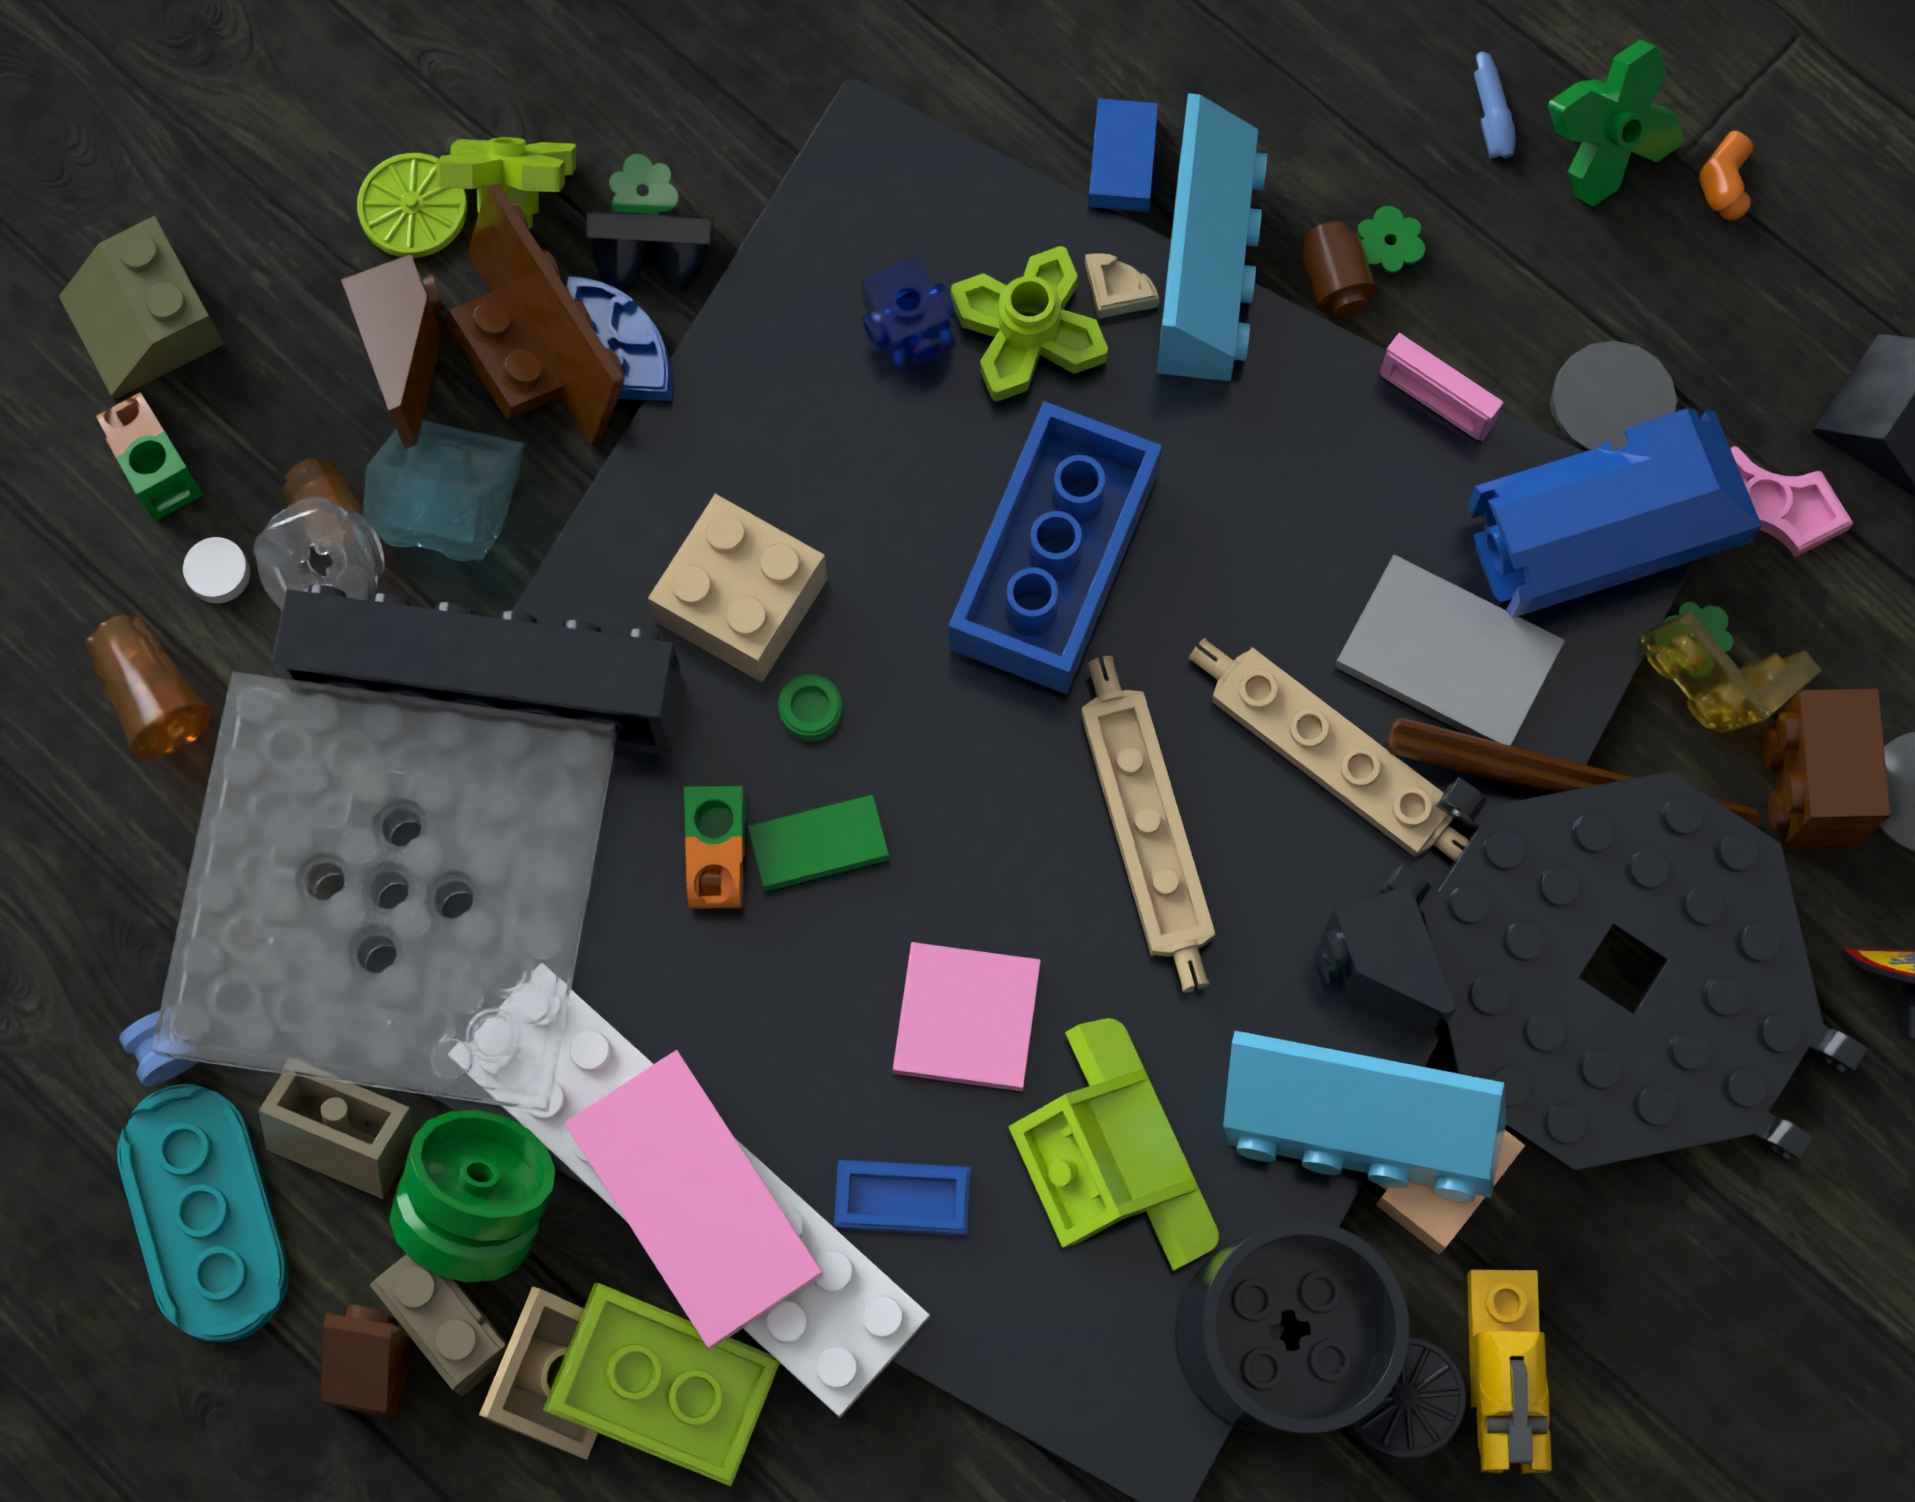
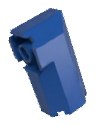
(1613, 513)

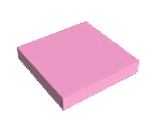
(966, 1016)

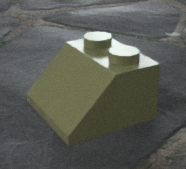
(137, 309)

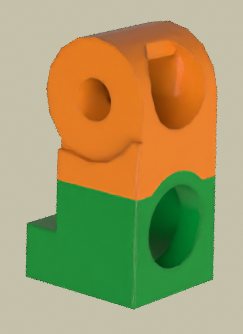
(715, 845)

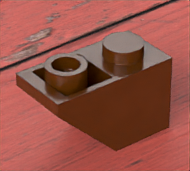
(364, 1361)

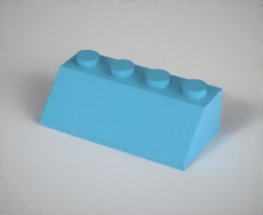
(1210, 244)
(1364, 1116)

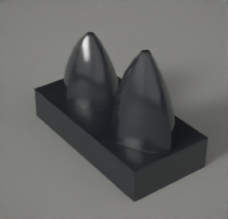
(622, 239)

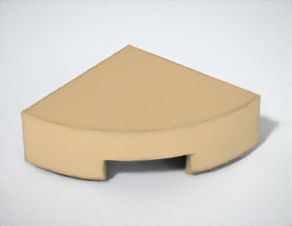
(1118, 286)

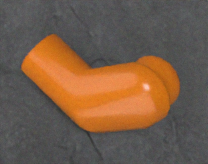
(1721, 178)

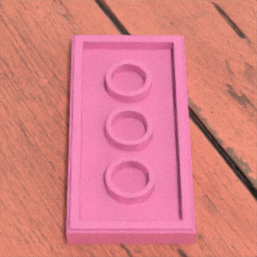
(693, 1199)

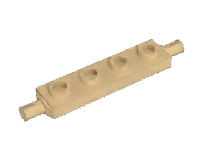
(1330, 750)
(1147, 824)

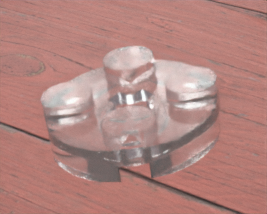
(314, 522)

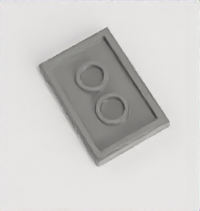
(1449, 653)

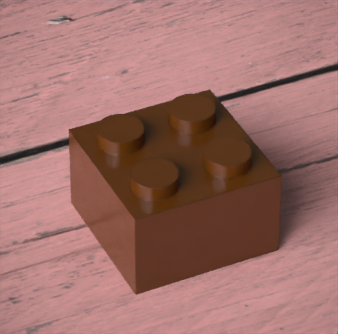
(1828, 769)

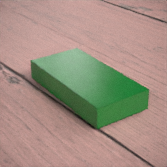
(818, 843)

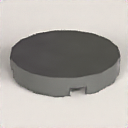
(1608, 392)

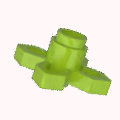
(512, 164)
(1029, 323)

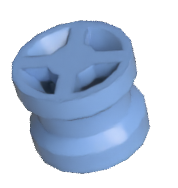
(152, 1068)

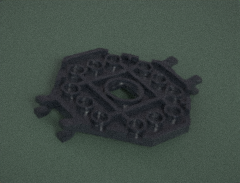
(1715, 1023)

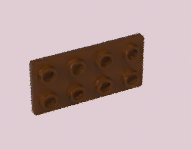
(529, 332)

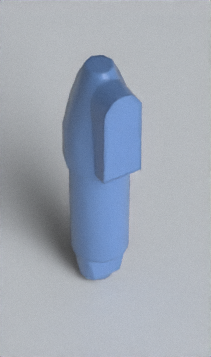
(1497, 123)

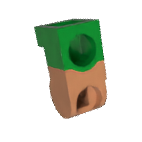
(148, 457)

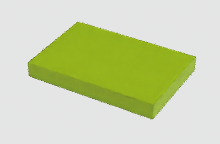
(659, 1386)

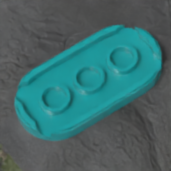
(203, 1213)

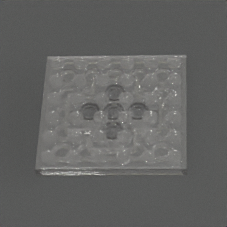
(313, 789)

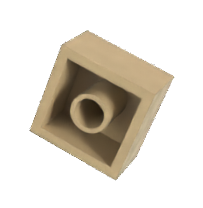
(738, 588)

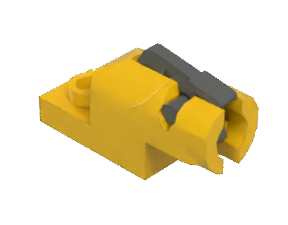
(1508, 1370)

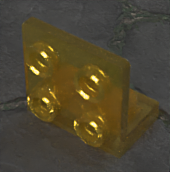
(1717, 689)

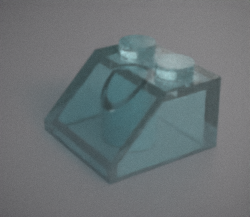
(443, 491)

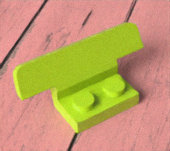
(1113, 1152)

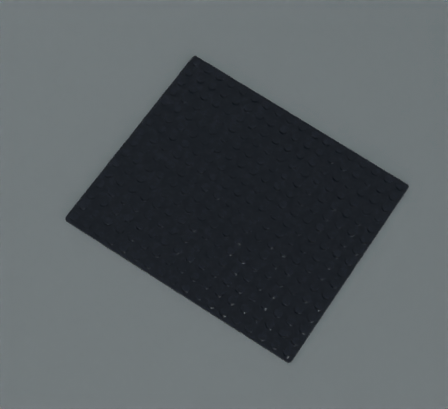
(998, 837)

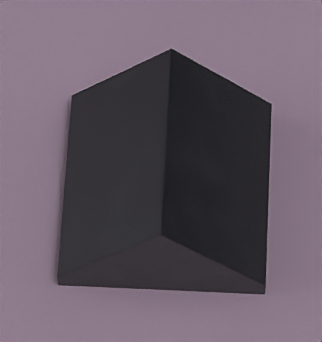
(1876, 412)

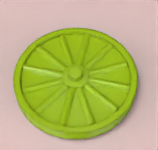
(406, 209)

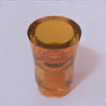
(146, 688)

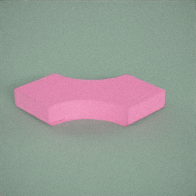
(1794, 508)

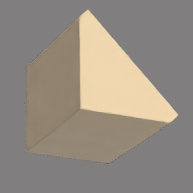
(529, 1373)

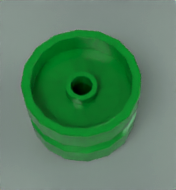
(472, 1195)

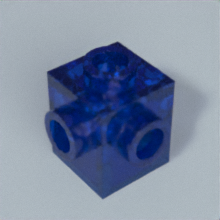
(907, 312)

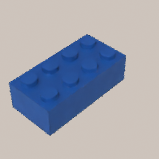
(1054, 547)

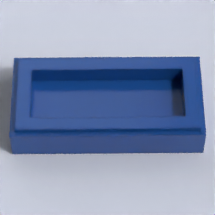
(1123, 155)
(902, 1198)

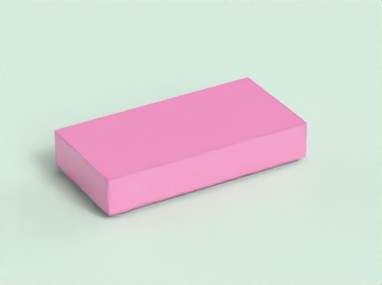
(1440, 387)

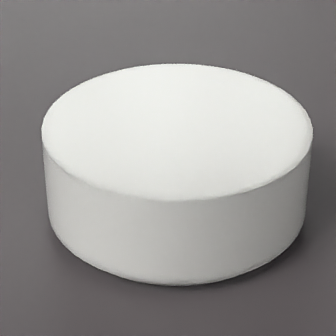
(216, 570)

